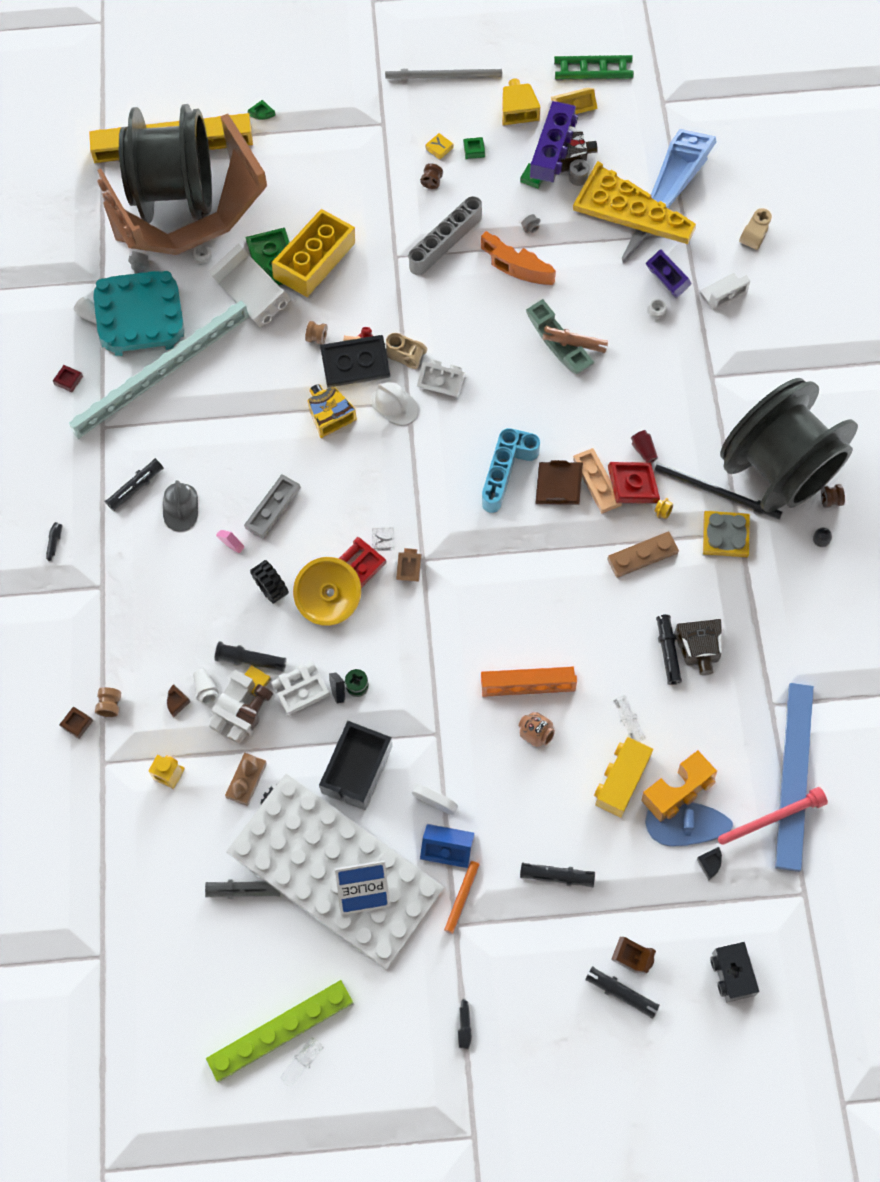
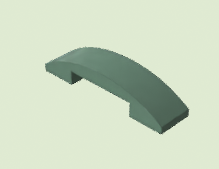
(572, 357)

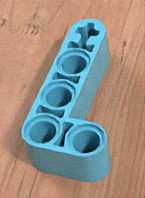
(503, 469)

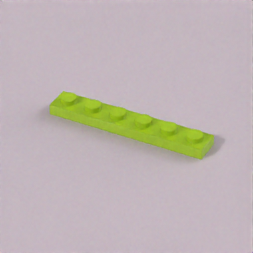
(279, 1031)

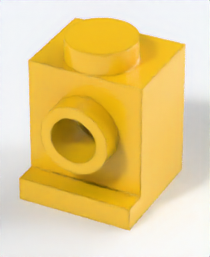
(166, 770)

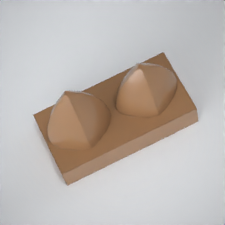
(246, 779)

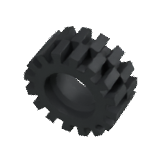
(269, 581)

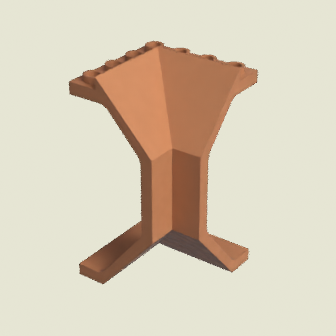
(241, 188)

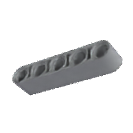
(445, 235)

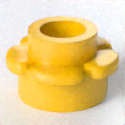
(664, 508)

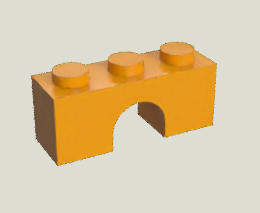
(665, 800)

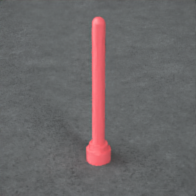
(815, 798)

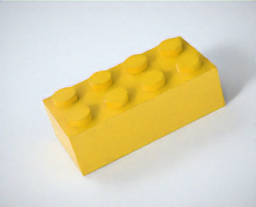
(313, 252)

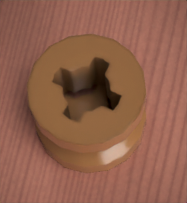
(316, 332)

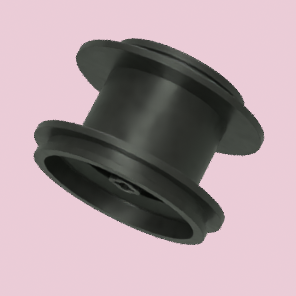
(166, 163)
(788, 445)

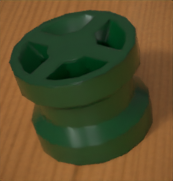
(357, 688)

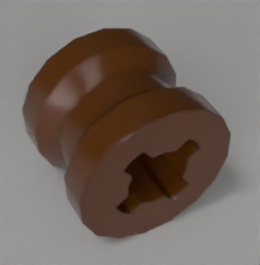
(431, 176)
(832, 496)

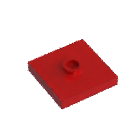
(633, 482)

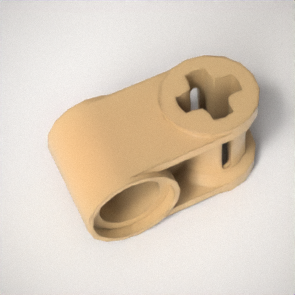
(756, 228)
(408, 352)

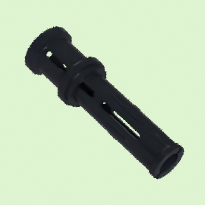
(239, 655)

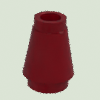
(644, 446)

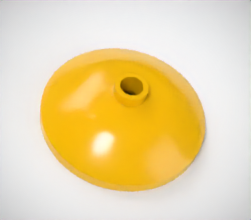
(312, 587)

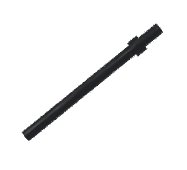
(711, 488)

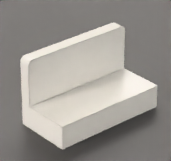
(725, 290)

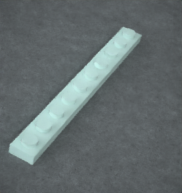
(159, 369)

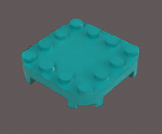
(138, 311)

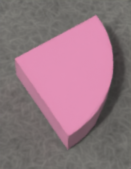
(230, 540)

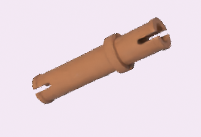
(566, 337)

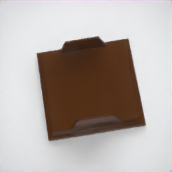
(559, 482)

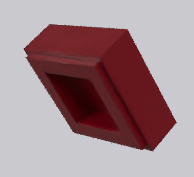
(67, 378)

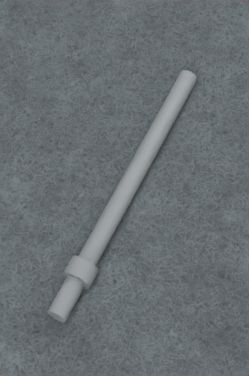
(406, 74)

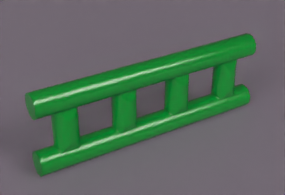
(602, 60)

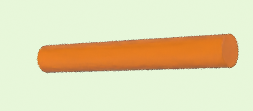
(461, 897)

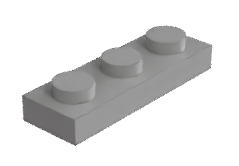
(272, 506)

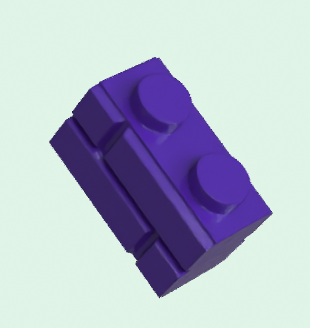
(668, 273)

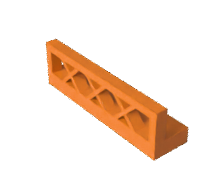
(528, 681)

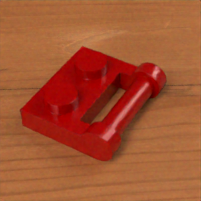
(367, 563)

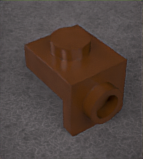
(633, 956)

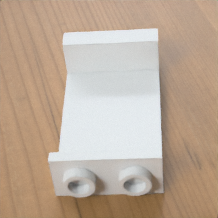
(250, 284)

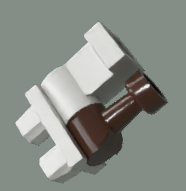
(232, 708)

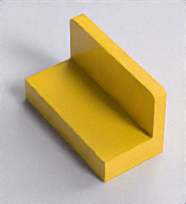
(583, 99)

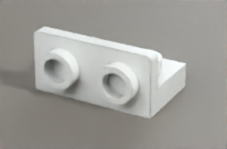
(440, 378)

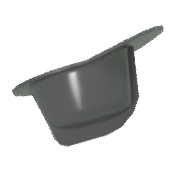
(180, 506)

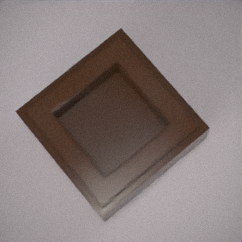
(76, 722)

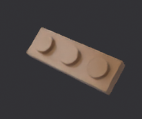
(642, 554)

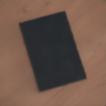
(355, 361)

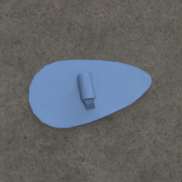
(690, 826)

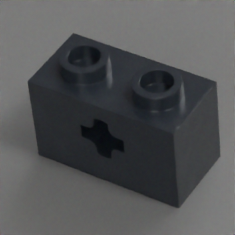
(737, 958)

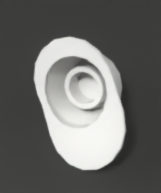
(395, 404)

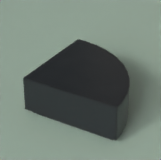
(337, 687)
(710, 862)

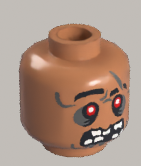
(536, 729)

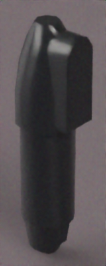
(54, 535)
(464, 1032)

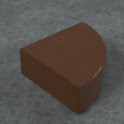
(176, 700)

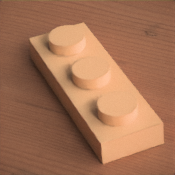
(597, 480)

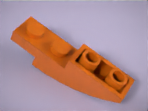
(520, 265)

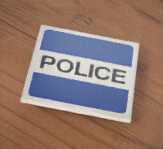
(362, 887)

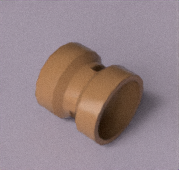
(108, 702)

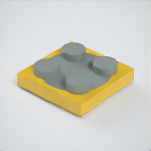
(726, 533)

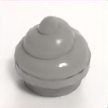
(137, 261)

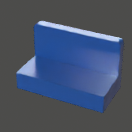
(446, 845)

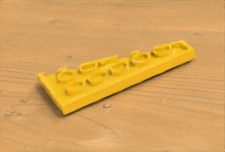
(629, 205)

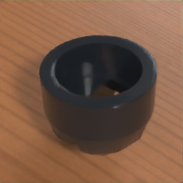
(824, 540)

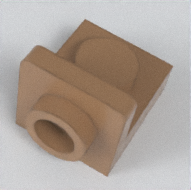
(409, 565)

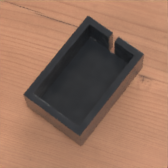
(356, 765)

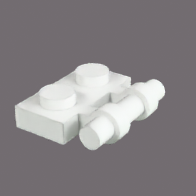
(302, 694)

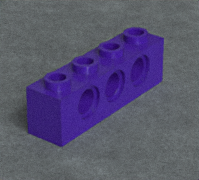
(552, 142)

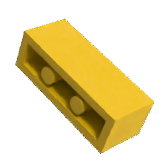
(622, 776)

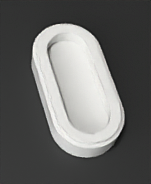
(434, 799)

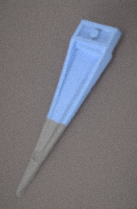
(682, 161)

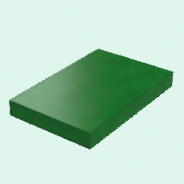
(266, 247)

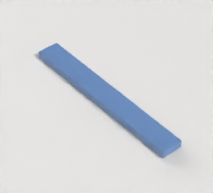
(794, 776)

